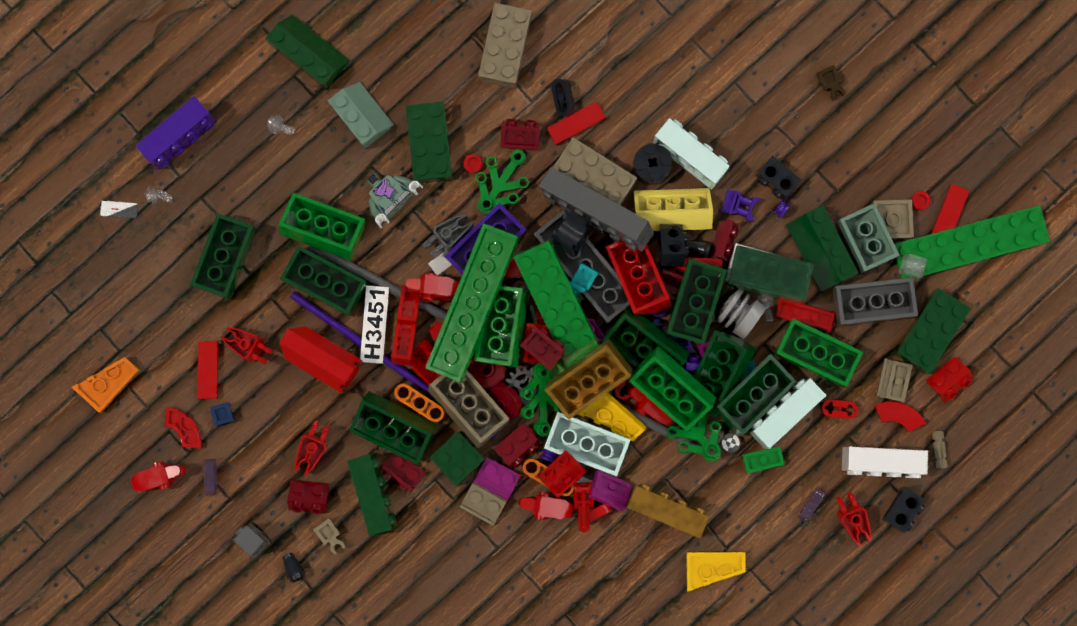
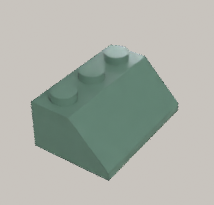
(361, 114)
(867, 238)

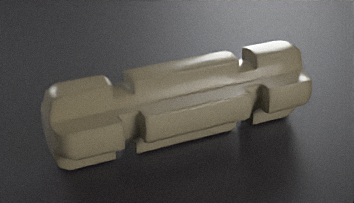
(939, 449)

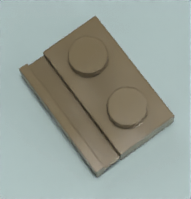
(894, 380)
(483, 503)

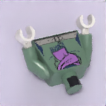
(389, 195)

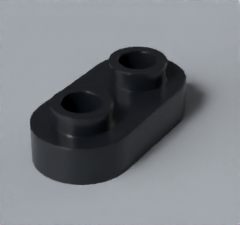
(563, 98)

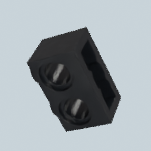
(782, 173)
(672, 245)
(899, 506)

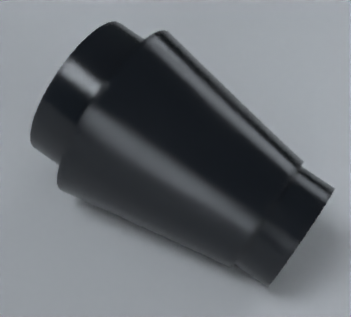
(699, 248)
(293, 568)

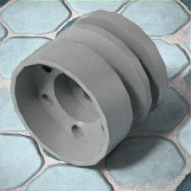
(741, 313)

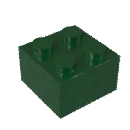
(457, 458)

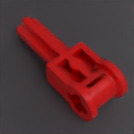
(583, 504)

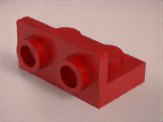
(562, 473)

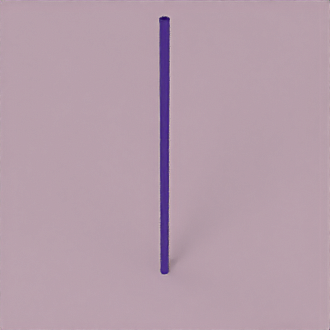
(356, 339)

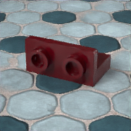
(520, 134)
(404, 471)

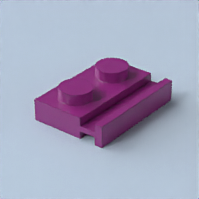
(497, 478)
(610, 490)

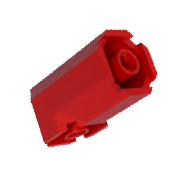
(320, 357)

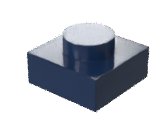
(222, 414)

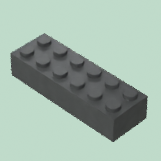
(596, 208)
(606, 291)

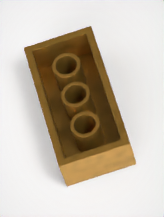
(588, 379)
(667, 511)

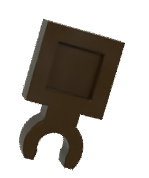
(830, 80)

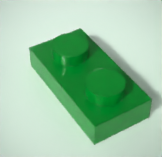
(763, 459)

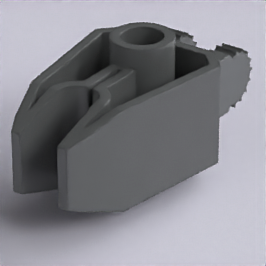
(448, 234)

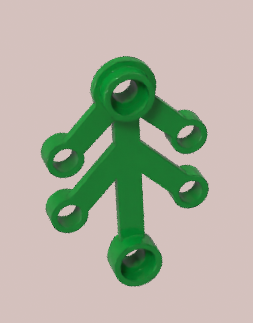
(500, 184)
(540, 397)
(697, 433)

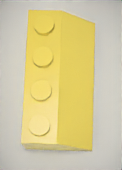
(675, 206)

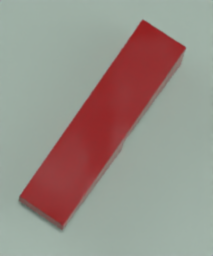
(405, 328)

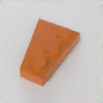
(104, 386)

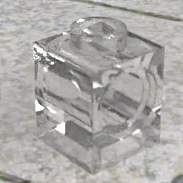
(912, 266)

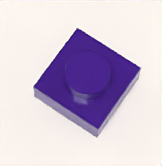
(692, 363)

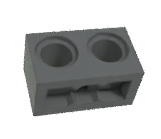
(251, 539)

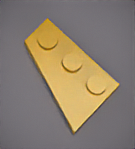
(615, 416)
(711, 567)

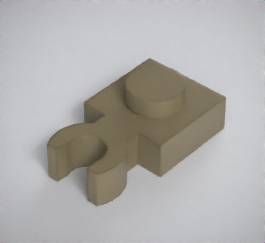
(328, 533)

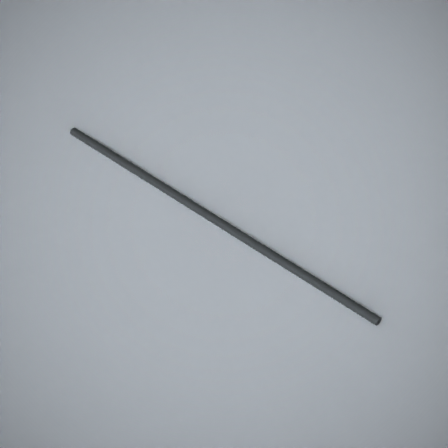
(441, 314)

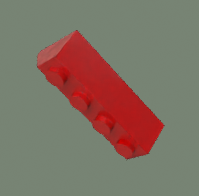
(639, 279)

